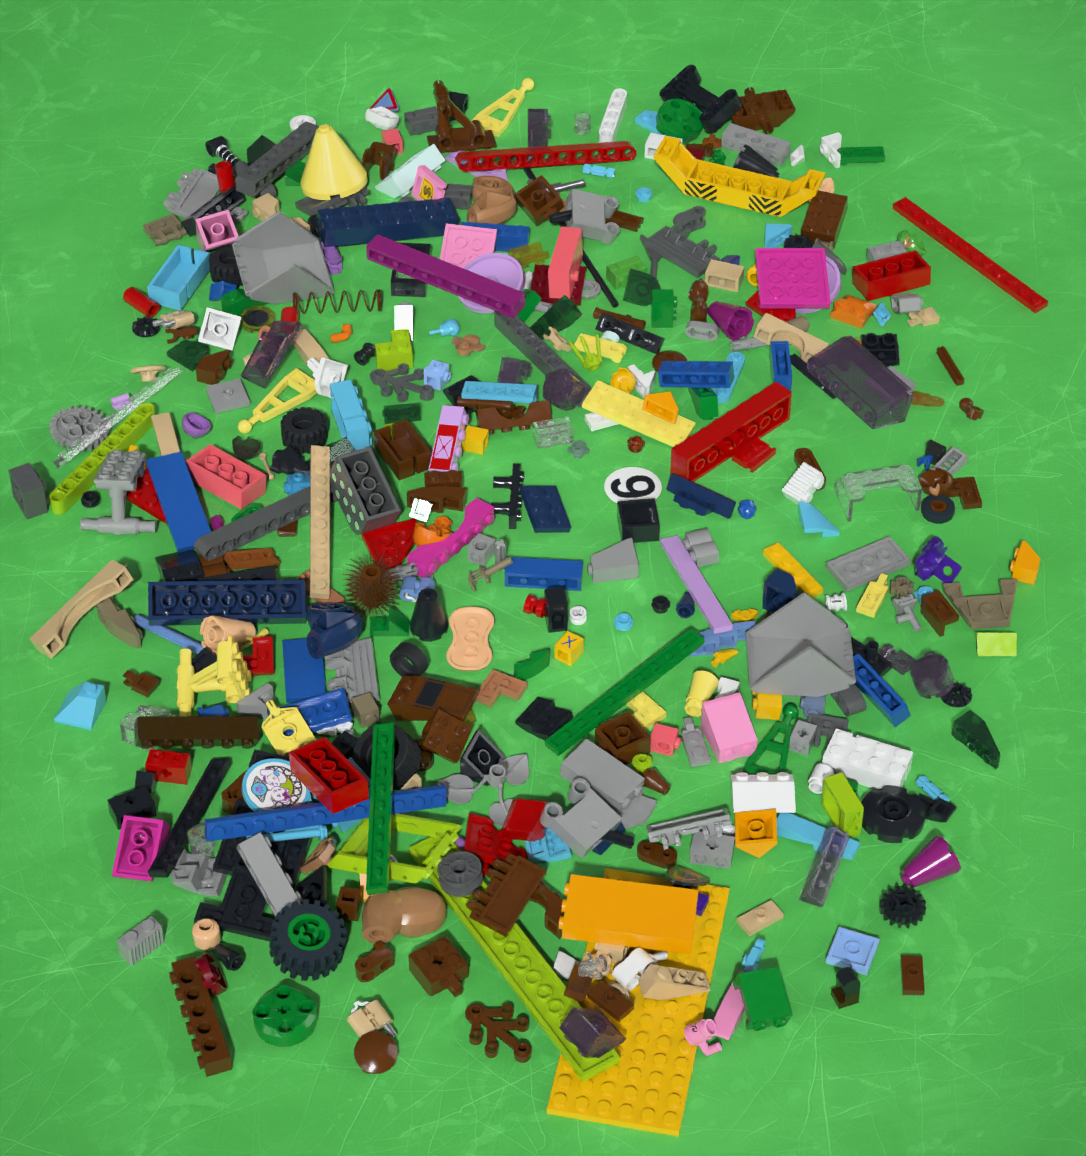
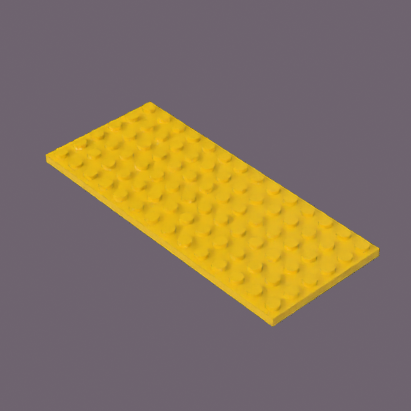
(655, 1060)

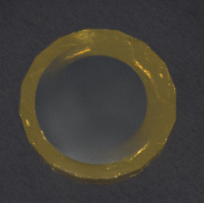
(256, 317)

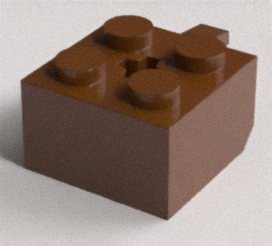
(539, 200)
(623, 738)
(438, 967)

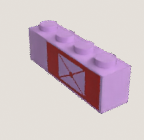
(449, 439)

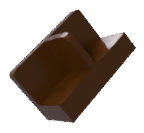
(938, 611)

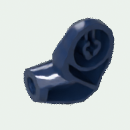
(332, 628)

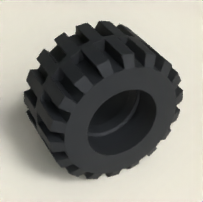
(224, 266)
(303, 428)

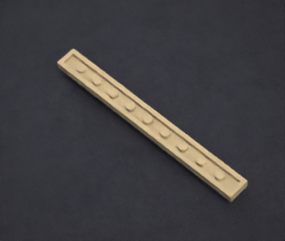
(319, 522)

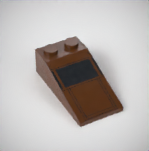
(420, 696)

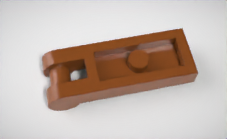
(251, 559)

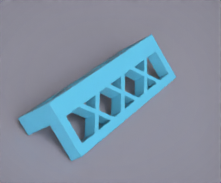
(500, 391)

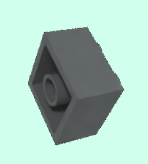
(28, 490)

